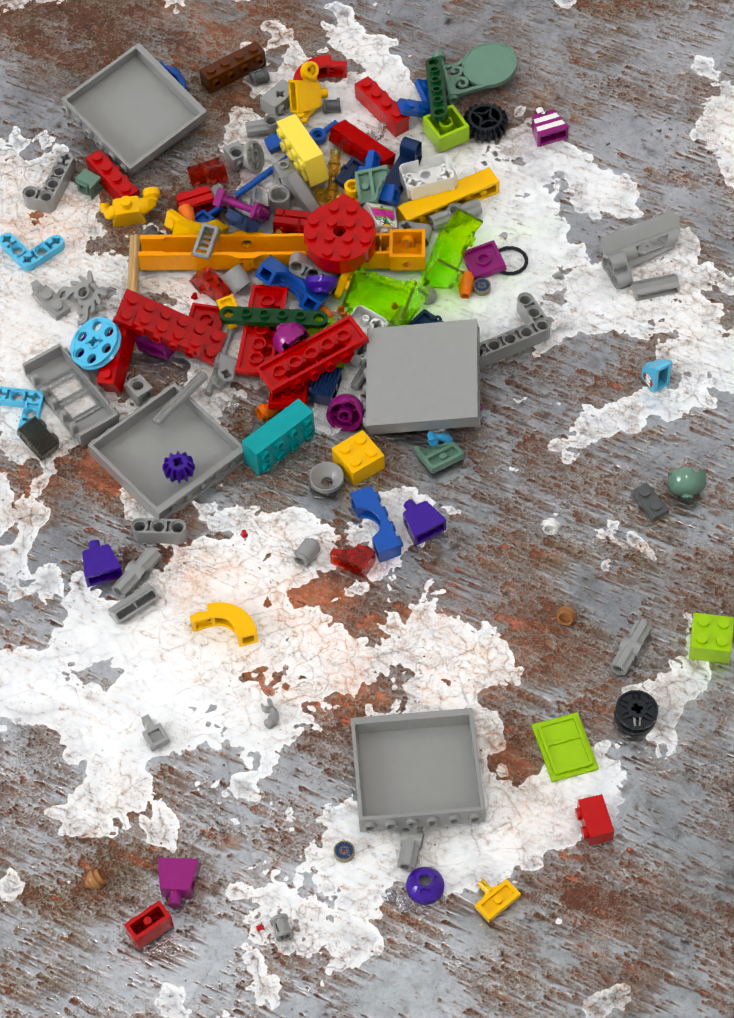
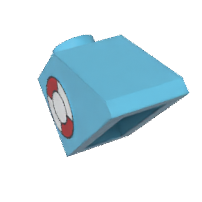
(657, 374)

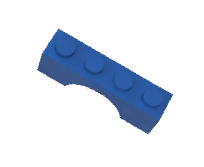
(277, 274)
(367, 505)

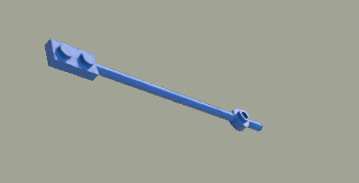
(318, 136)

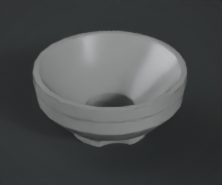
(326, 471)

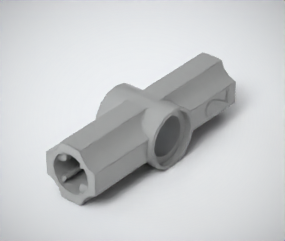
(264, 126)
(440, 218)
(137, 572)
(631, 647)
(410, 844)

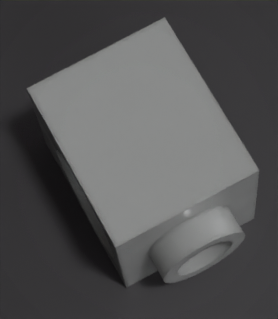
(234, 155)
(139, 390)

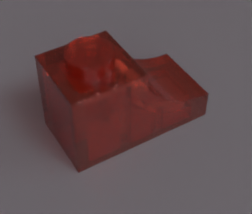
(207, 172)
(210, 284)
(354, 560)

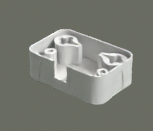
(442, 176)
(365, 319)

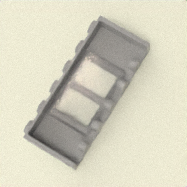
(71, 394)

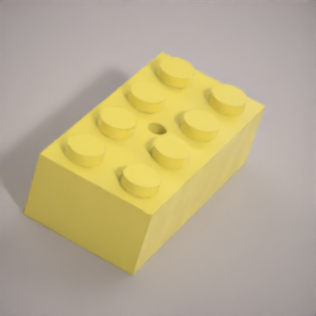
(302, 150)

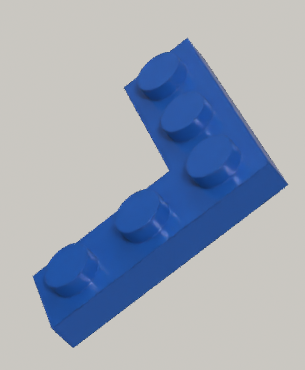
(416, 108)

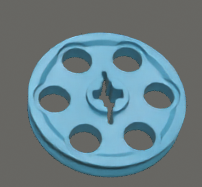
(95, 343)

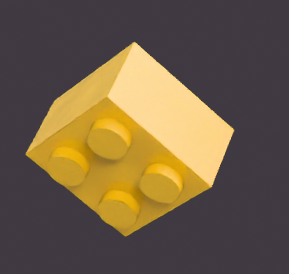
(358, 457)

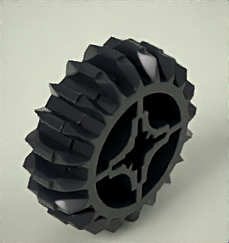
(486, 122)

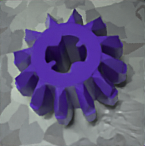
(178, 467)

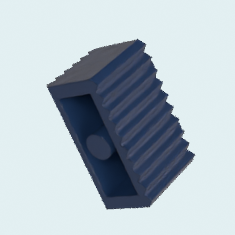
(325, 387)

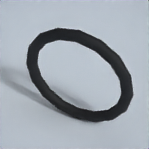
(524, 255)

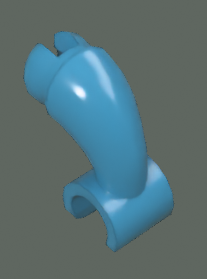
(433, 438)

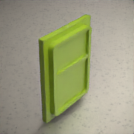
(564, 747)

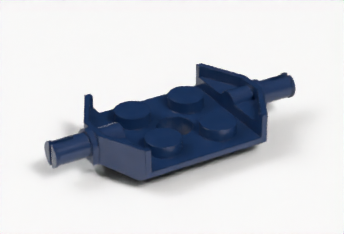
(242, 221)

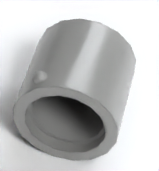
(279, 198)
(236, 279)

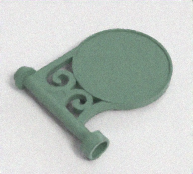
(483, 67)

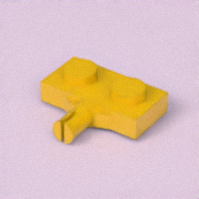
(343, 284)
(496, 899)

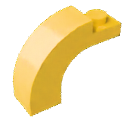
(181, 225)
(228, 616)

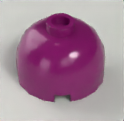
(289, 335)
(345, 412)

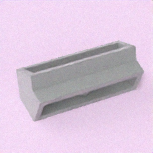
(301, 191)
(655, 287)
(133, 603)

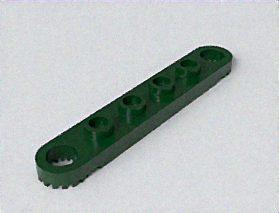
(436, 89)
(272, 317)

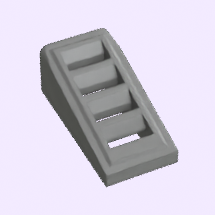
(206, 228)

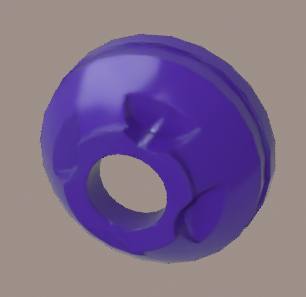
(321, 283)
(425, 894)

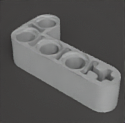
(48, 197)

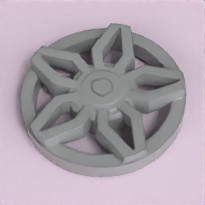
(252, 156)

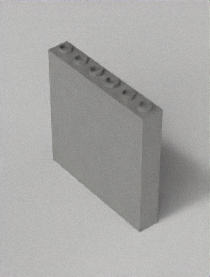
(133, 109)
(422, 377)
(137, 449)
(417, 770)

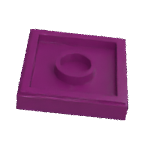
(484, 260)

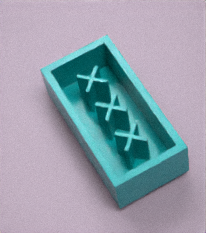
(278, 437)

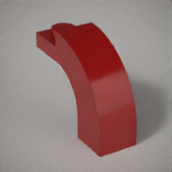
(327, 68)

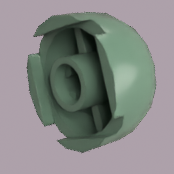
(686, 482)

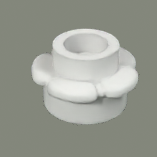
(550, 526)

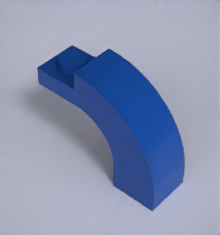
(390, 192)

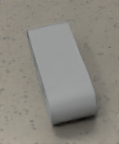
(306, 265)
(168, 534)

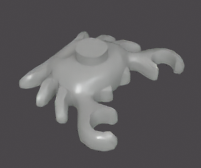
(86, 293)

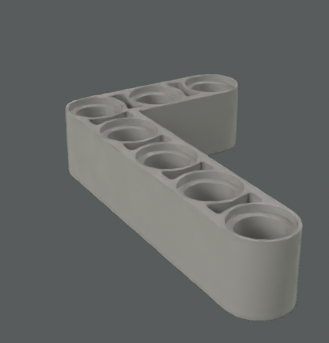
(533, 332)

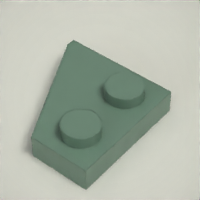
(370, 183)
(439, 456)

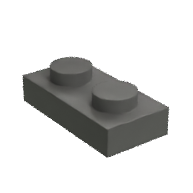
(649, 502)

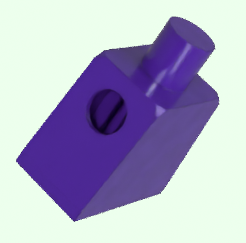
(422, 521)
(100, 564)

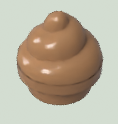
(566, 615)
(95, 879)

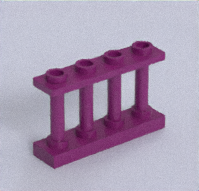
(226, 200)

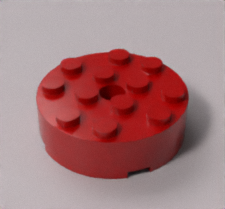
(340, 237)

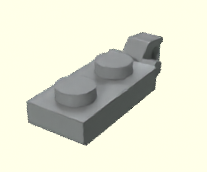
(49, 300)

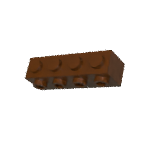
(232, 67)

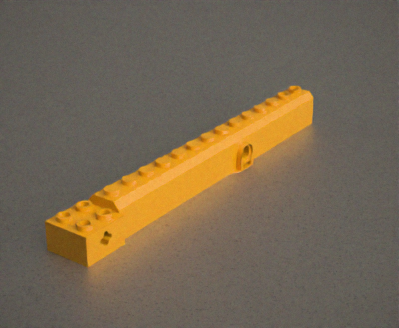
(394, 250)

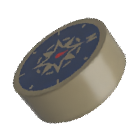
(481, 287)
(344, 851)

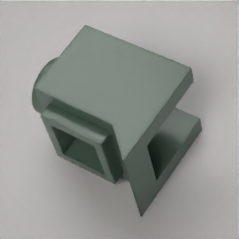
(88, 183)

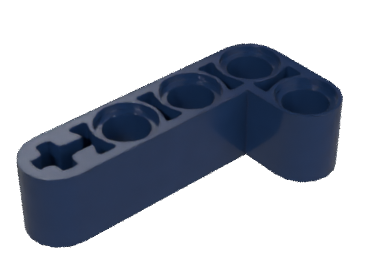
(409, 151)

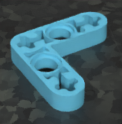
(26, 255)
(25, 403)

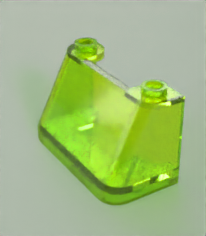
(386, 296)

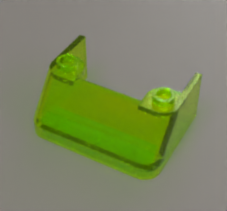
(448, 251)

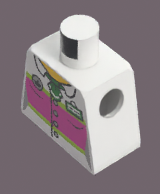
(383, 216)

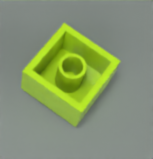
(448, 132)
(711, 638)

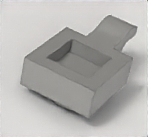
(154, 734)

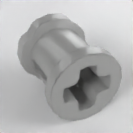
(282, 927)

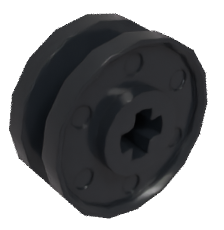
(636, 713)

